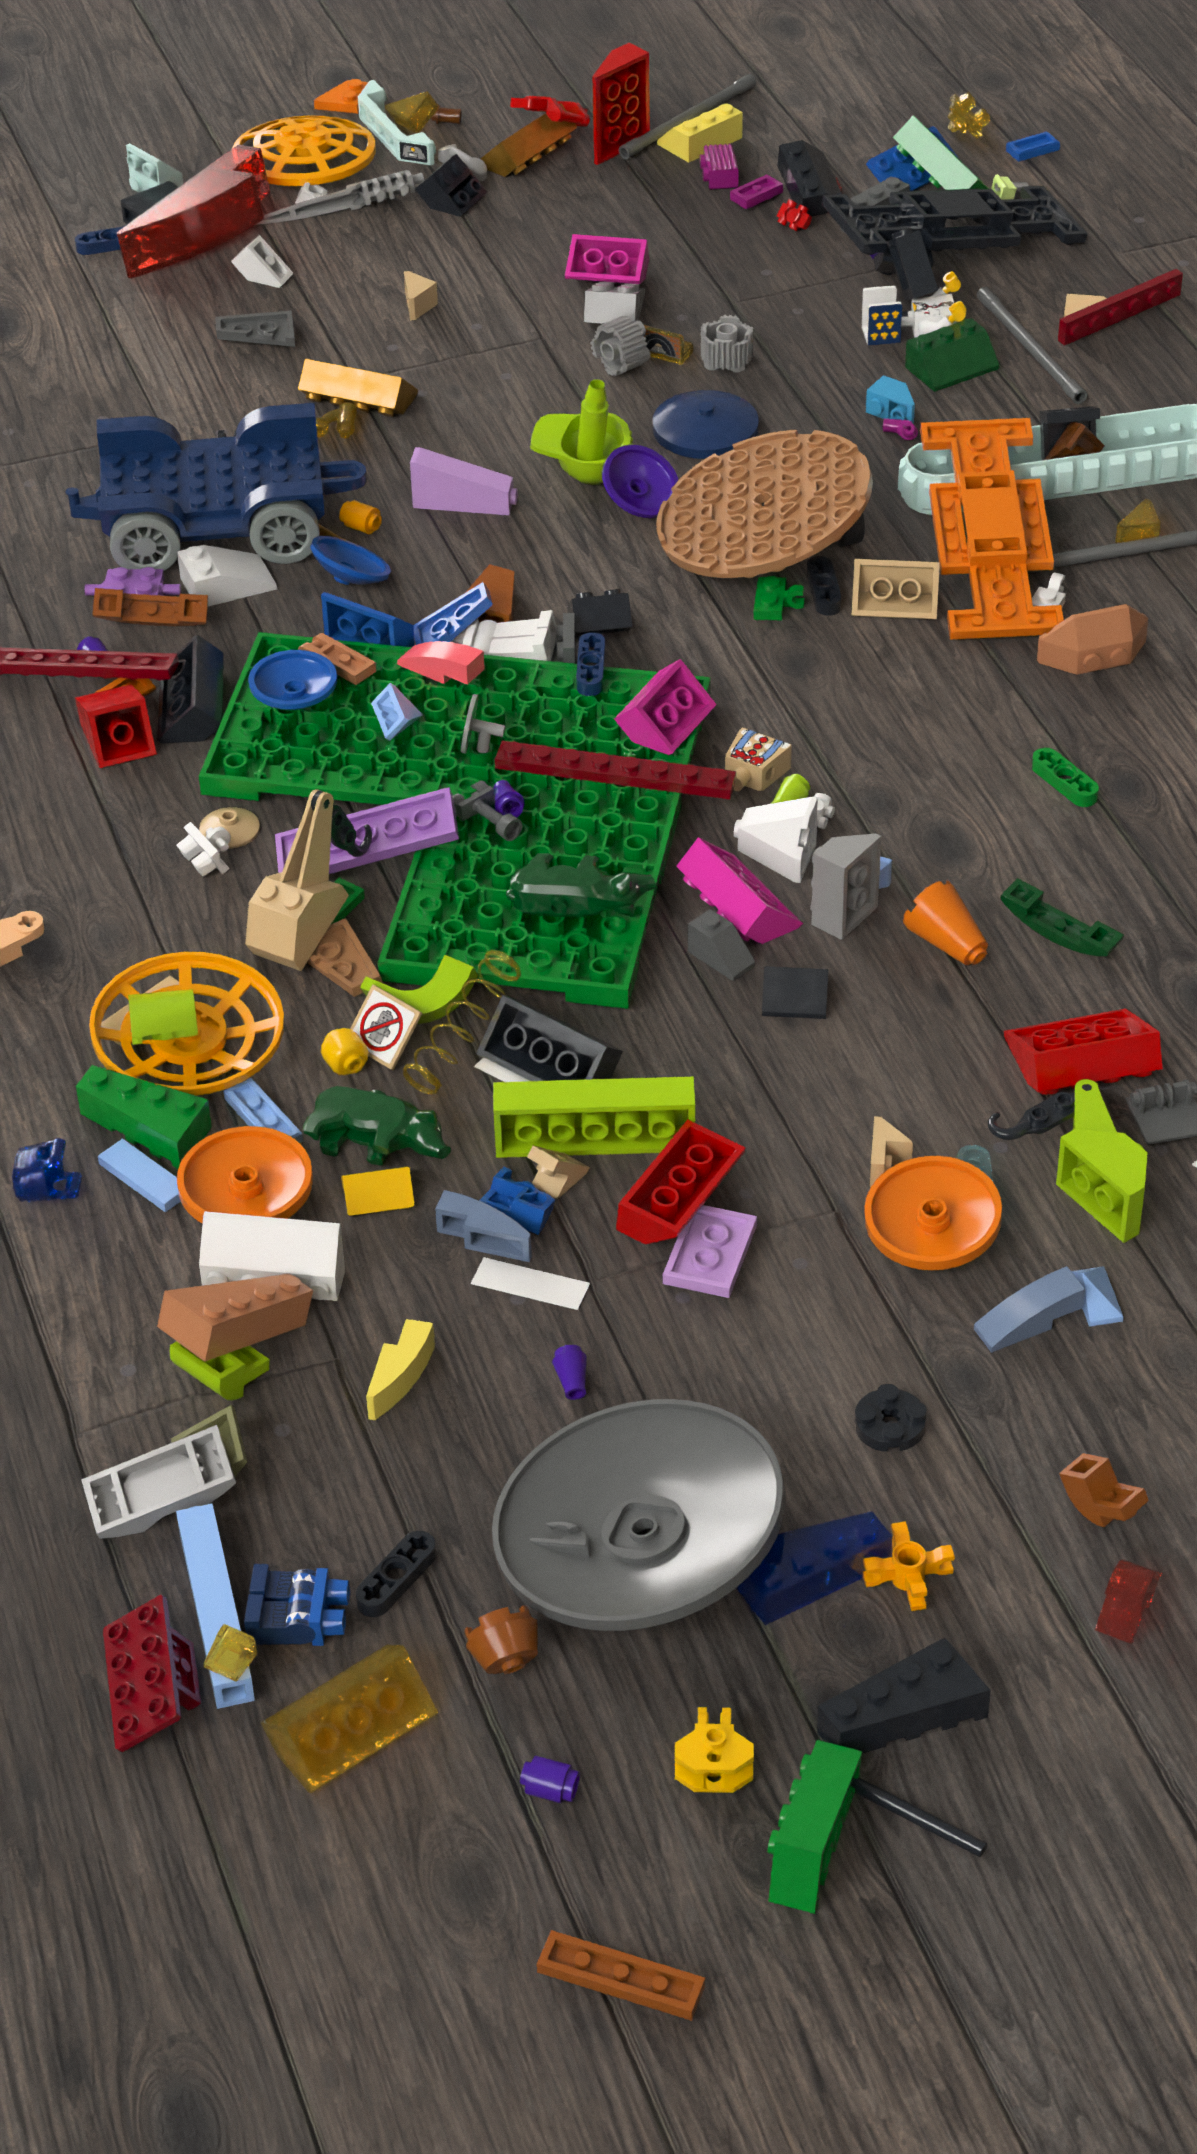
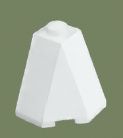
(780, 835)

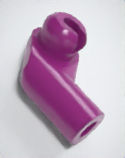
(903, 428)

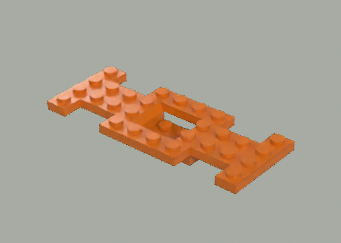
(1003, 528)

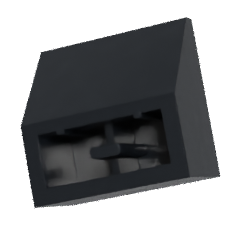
(451, 188)
(601, 613)

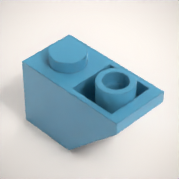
(890, 400)

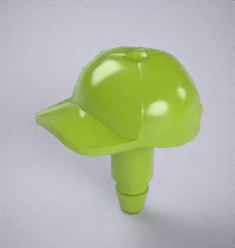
(582, 439)

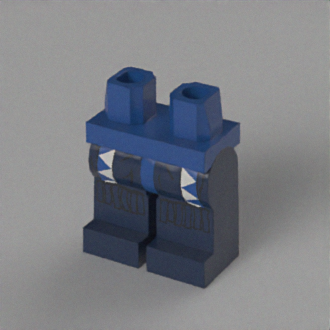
(295, 1606)

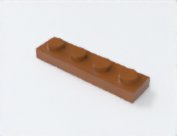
(621, 1975)

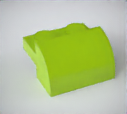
(224, 1373)

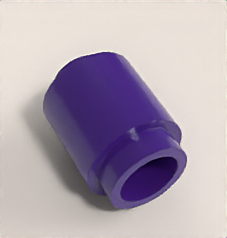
(550, 1779)

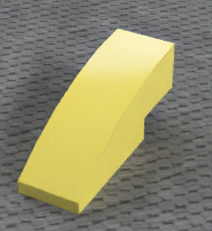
(400, 1367)

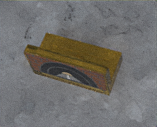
(667, 345)

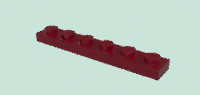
(1120, 307)

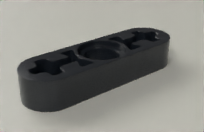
(821, 593)
(394, 1588)

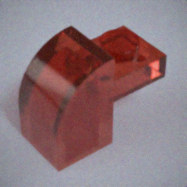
(1127, 1596)

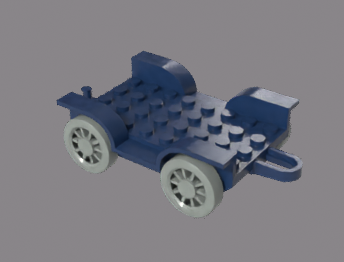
(213, 488)

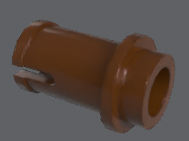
(447, 115)

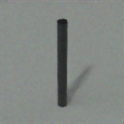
(919, 1817)

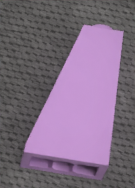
(458, 486)

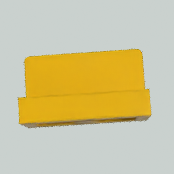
(378, 1191)

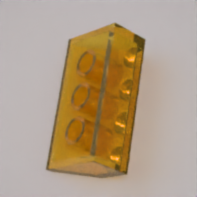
(350, 1717)

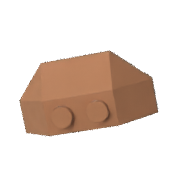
(1094, 640)

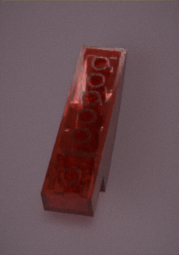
(198, 214)

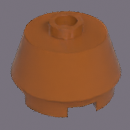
(504, 1640)

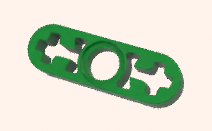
(1079, 789)

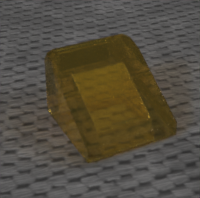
(231, 1653)

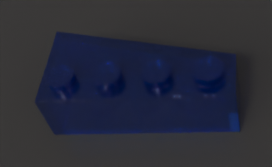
(813, 1564)

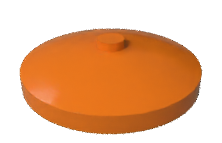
(245, 1174)
(933, 1213)

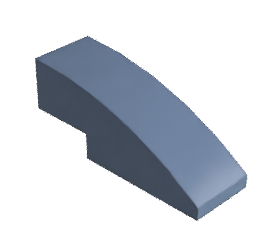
(482, 1227)
(1031, 1310)

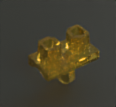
(963, 118)

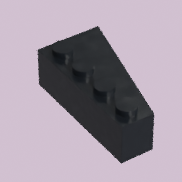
(906, 1699)

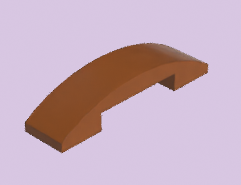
(150, 609)

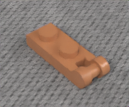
(347, 662)

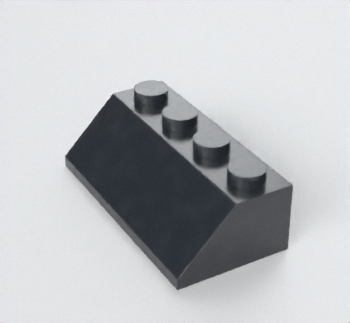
(193, 696)
(544, 1046)

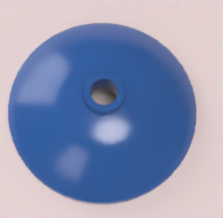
(349, 561)
(292, 679)

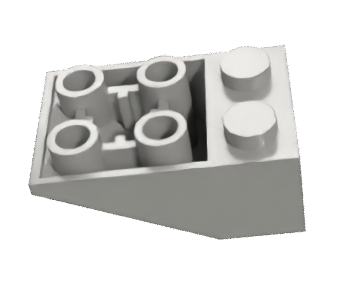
(608, 302)

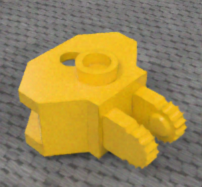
(714, 1752)

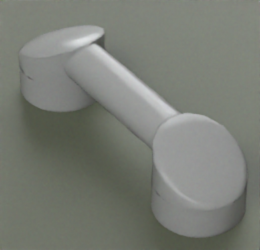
(474, 164)

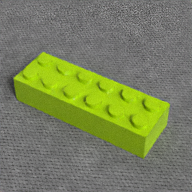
(591, 1115)

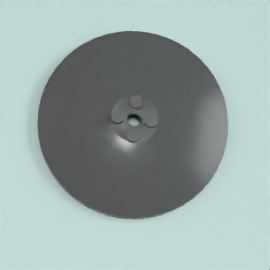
(653, 1464)

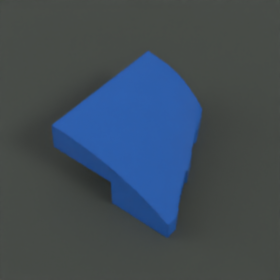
(519, 1201)

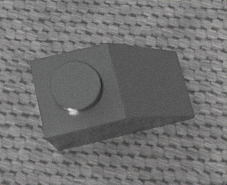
(719, 945)

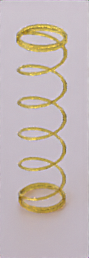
(426, 1073)

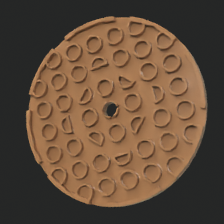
(810, 496)

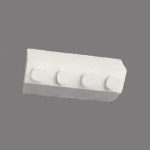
(259, 1246)

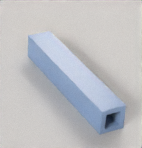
(211, 1594)

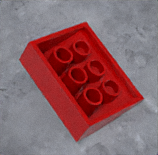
(620, 100)
(1085, 1048)

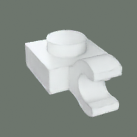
(1053, 594)

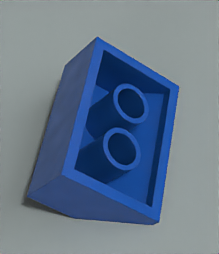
(359, 623)

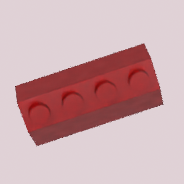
(676, 1184)

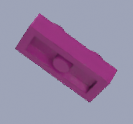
(756, 191)

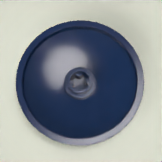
(704, 423)

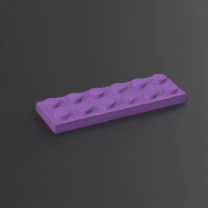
(395, 828)

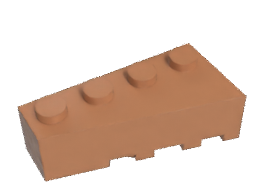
(234, 1313)

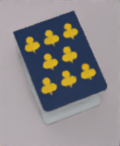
(881, 315)

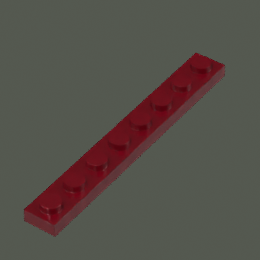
(88, 663)
(615, 769)

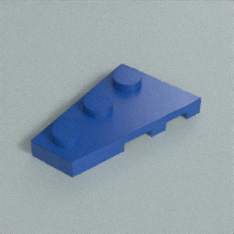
(454, 617)

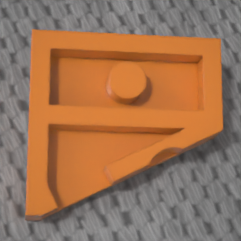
(342, 97)

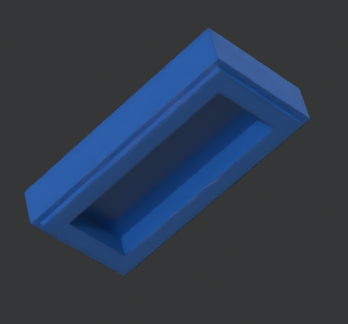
(1032, 146)

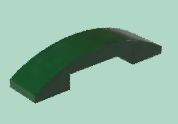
(1027, 905)

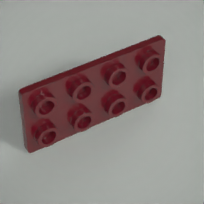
(148, 1673)

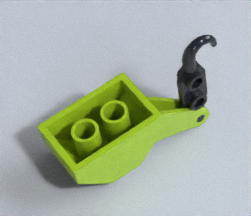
(1095, 1162)

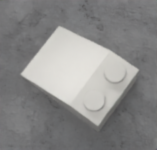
(223, 573)

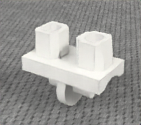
(210, 846)

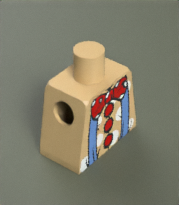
(757, 759)

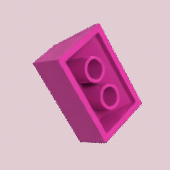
(607, 259)
(666, 709)

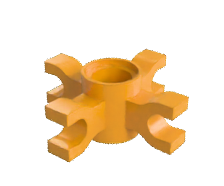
(908, 1566)

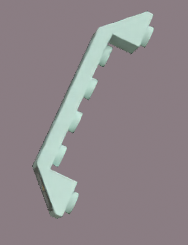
(411, 148)

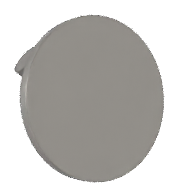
(484, 728)

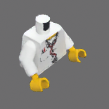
(936, 310)

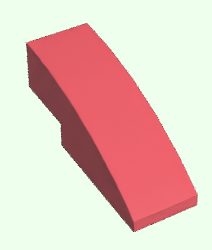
(444, 661)

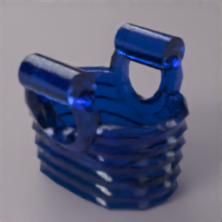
(39, 1168)

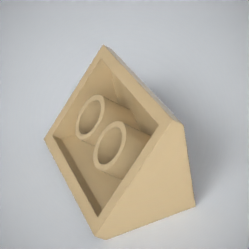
(895, 589)

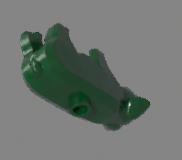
(575, 891)
(375, 1122)

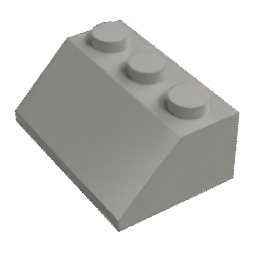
(845, 882)

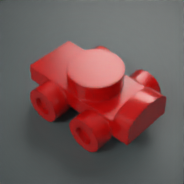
(796, 217)

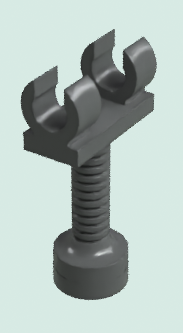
(506, 826)

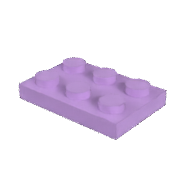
(710, 1251)

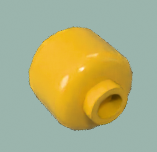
(343, 1050)

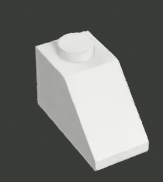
(261, 264)

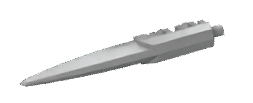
(352, 197)

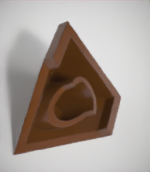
(1075, 441)

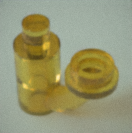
(345, 418)

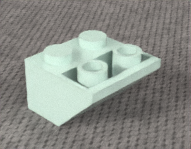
(149, 171)

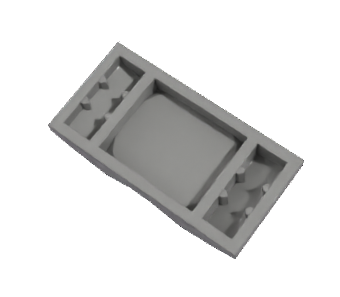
(158, 1483)

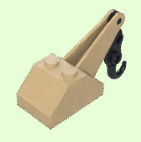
(300, 902)

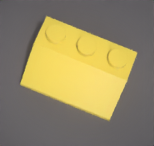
(712, 127)

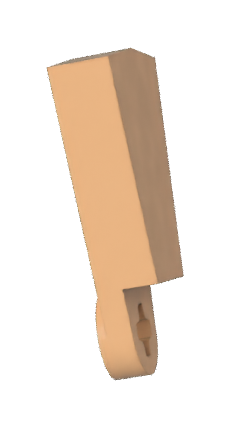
(16, 934)

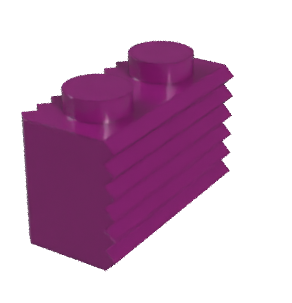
(719, 166)

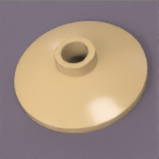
(239, 822)

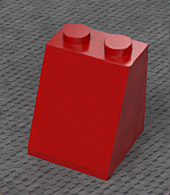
(116, 725)

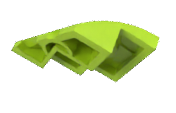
(162, 1015)

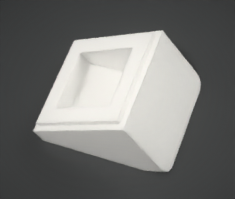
(309, 192)

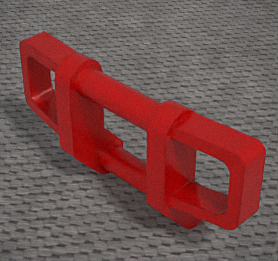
(574, 114)

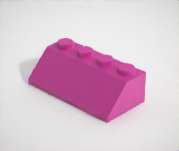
(736, 893)

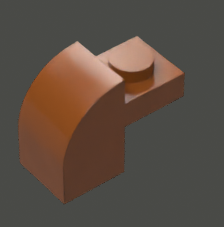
(1097, 1493)

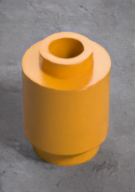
(360, 516)

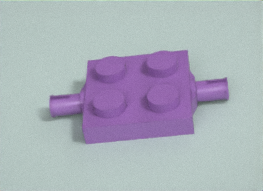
(136, 581)

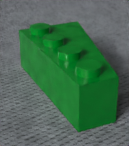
(144, 1112)
(812, 1825)

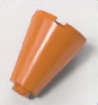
(947, 923)

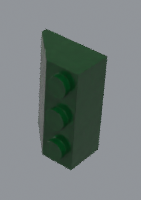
(951, 355)

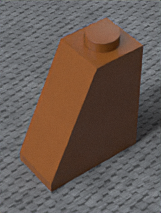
(502, 591)

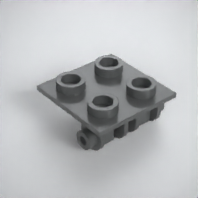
(1166, 1112)

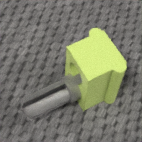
(1005, 188)

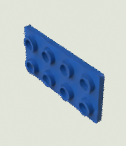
(895, 164)

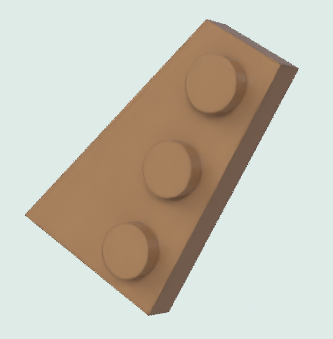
(343, 958)

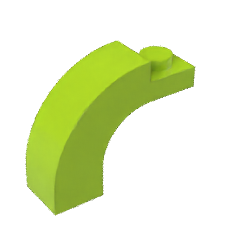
(437, 993)

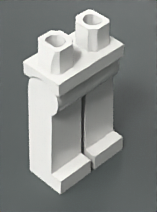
(515, 639)

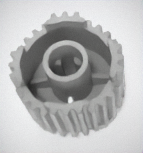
(726, 344)
(620, 345)

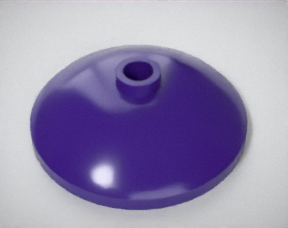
(638, 479)

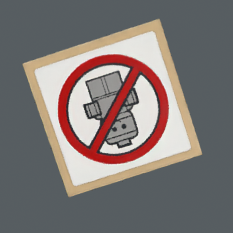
(385, 1025)

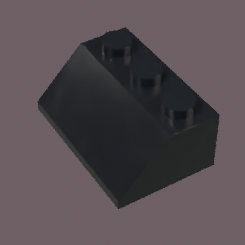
(806, 175)

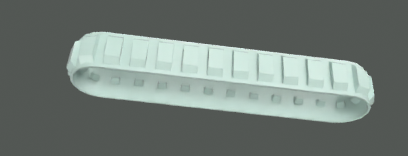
(1137, 452)

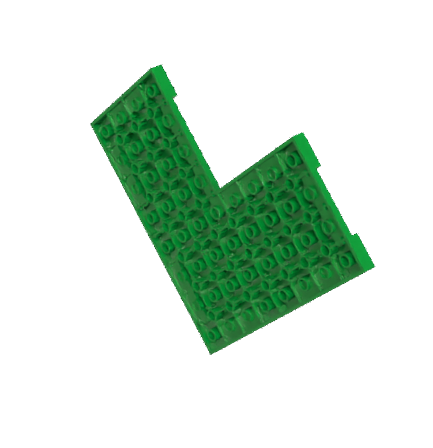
(458, 889)

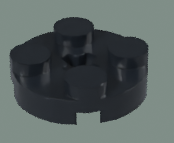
(890, 1402)

